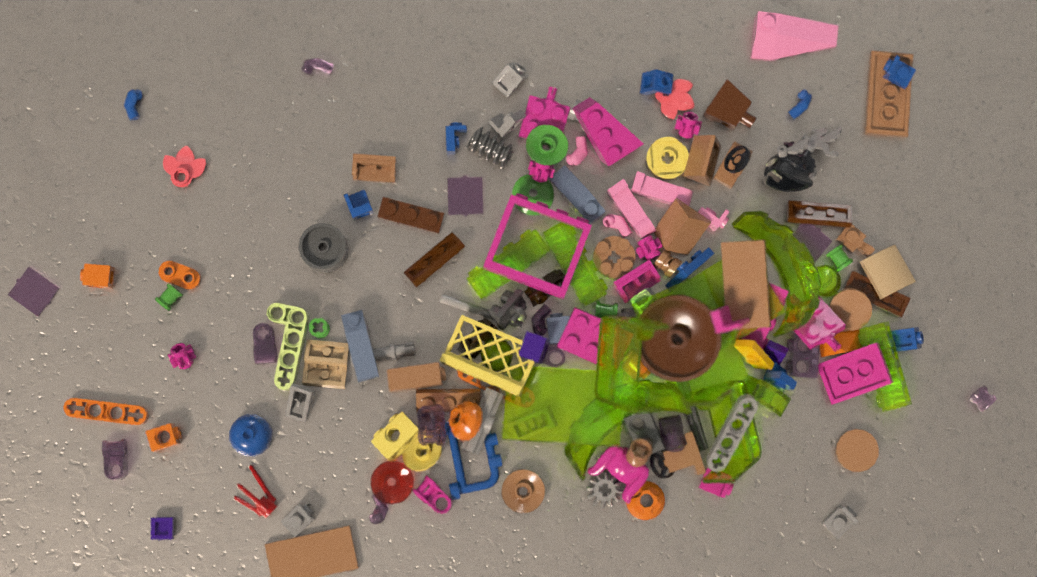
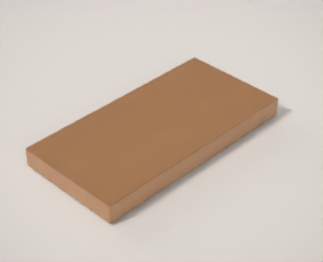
(887, 103)
(746, 282)
(313, 554)

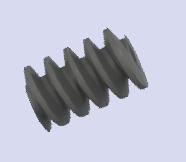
(490, 147)

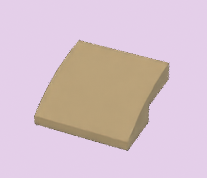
(887, 271)
(325, 364)

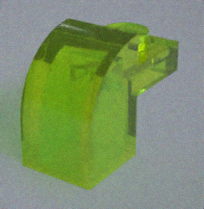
(768, 396)

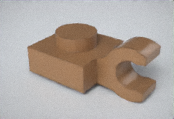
(853, 239)

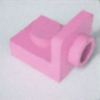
(715, 222)

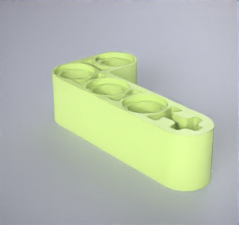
(286, 347)

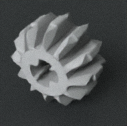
(609, 484)

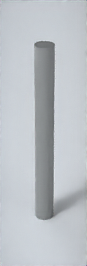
(473, 309)

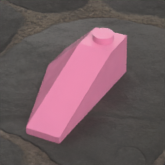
(786, 35)

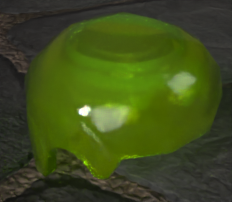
(830, 281)
(492, 351)

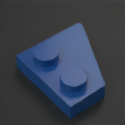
(687, 269)

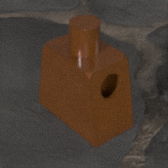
(730, 108)

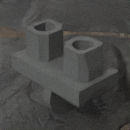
(512, 309)

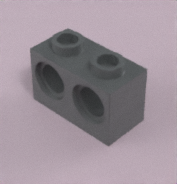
(648, 430)

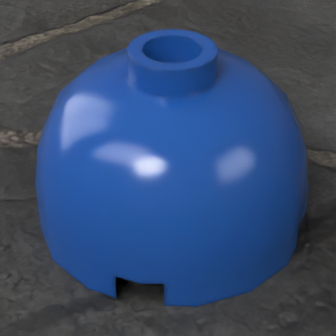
(250, 435)

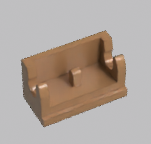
(374, 168)

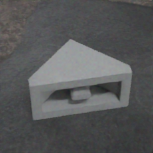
(299, 402)

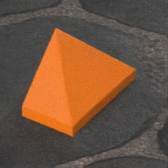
(848, 340)

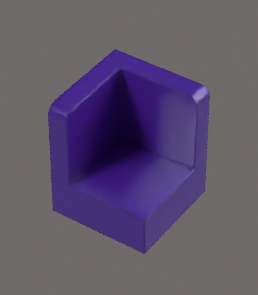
(534, 347)

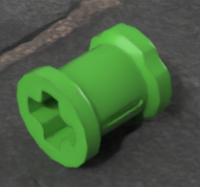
(839, 257)
(168, 297)
(605, 309)
(320, 321)

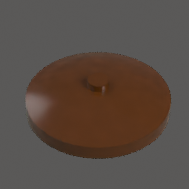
(689, 343)

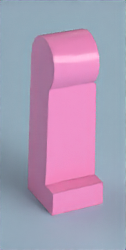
(659, 190)
(630, 209)

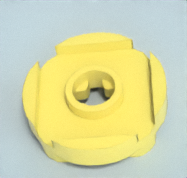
(657, 151)

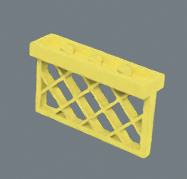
(477, 370)

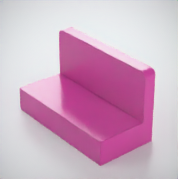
(723, 320)

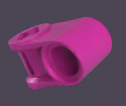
(432, 495)

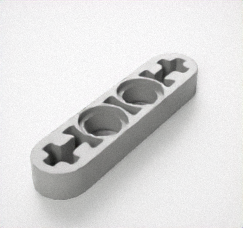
(729, 432)

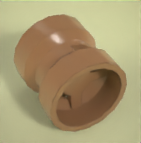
(667, 263)
(640, 448)

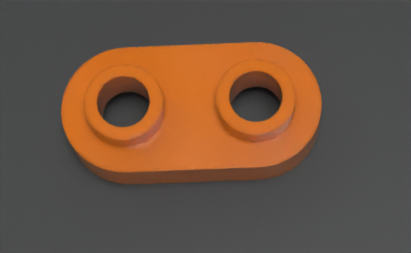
(179, 275)

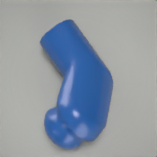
(130, 102)
(803, 105)

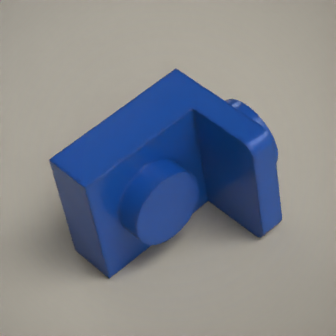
(898, 72)
(656, 81)
(452, 141)
(908, 339)

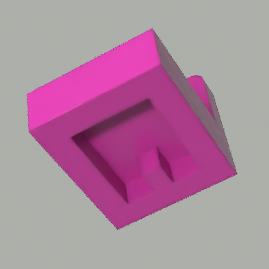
(717, 489)

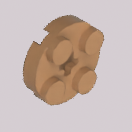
(621, 247)

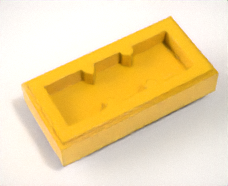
(754, 354)

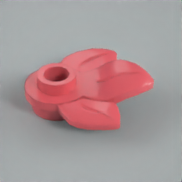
(677, 100)
(183, 164)

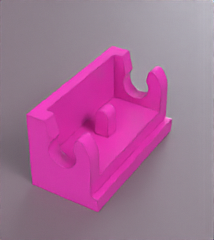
(636, 281)

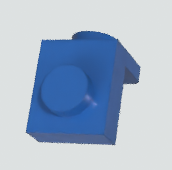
(778, 378)

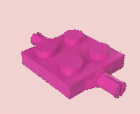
(543, 112)
(822, 328)

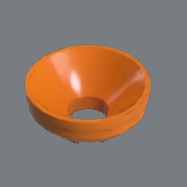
(469, 420)
(652, 511)

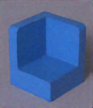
(358, 205)

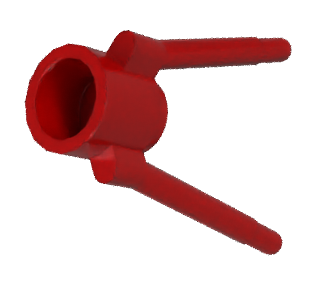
(264, 506)

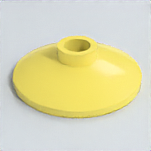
(415, 458)

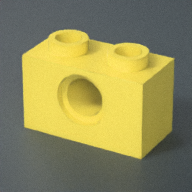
(408, 435)

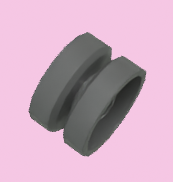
(313, 240)

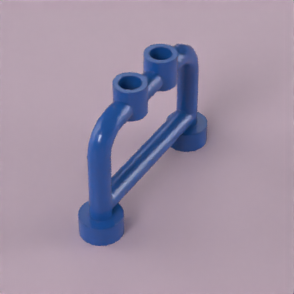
(494, 461)

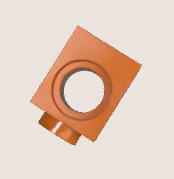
(97, 276)
(154, 437)

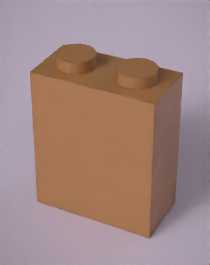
(416, 377)

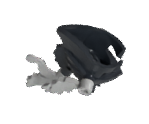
(797, 169)

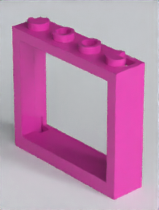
(520, 277)

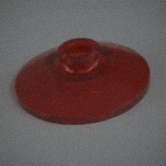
(403, 482)

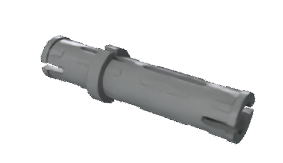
(392, 352)

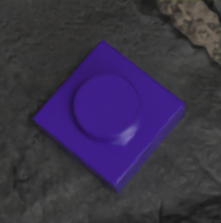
(775, 351)
(162, 528)

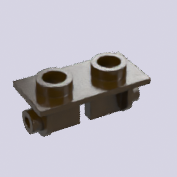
(539, 297)
(473, 342)

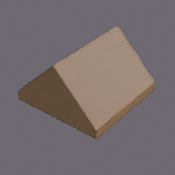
(703, 159)
(681, 228)

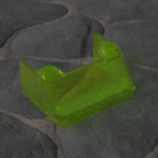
(620, 360)
(719, 403)

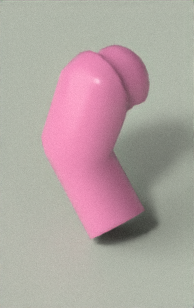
(580, 153)
(617, 222)

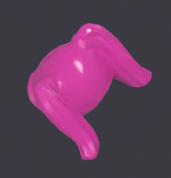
(616, 463)

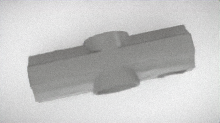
(489, 404)

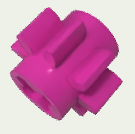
(688, 124)
(540, 172)
(649, 248)
(181, 356)

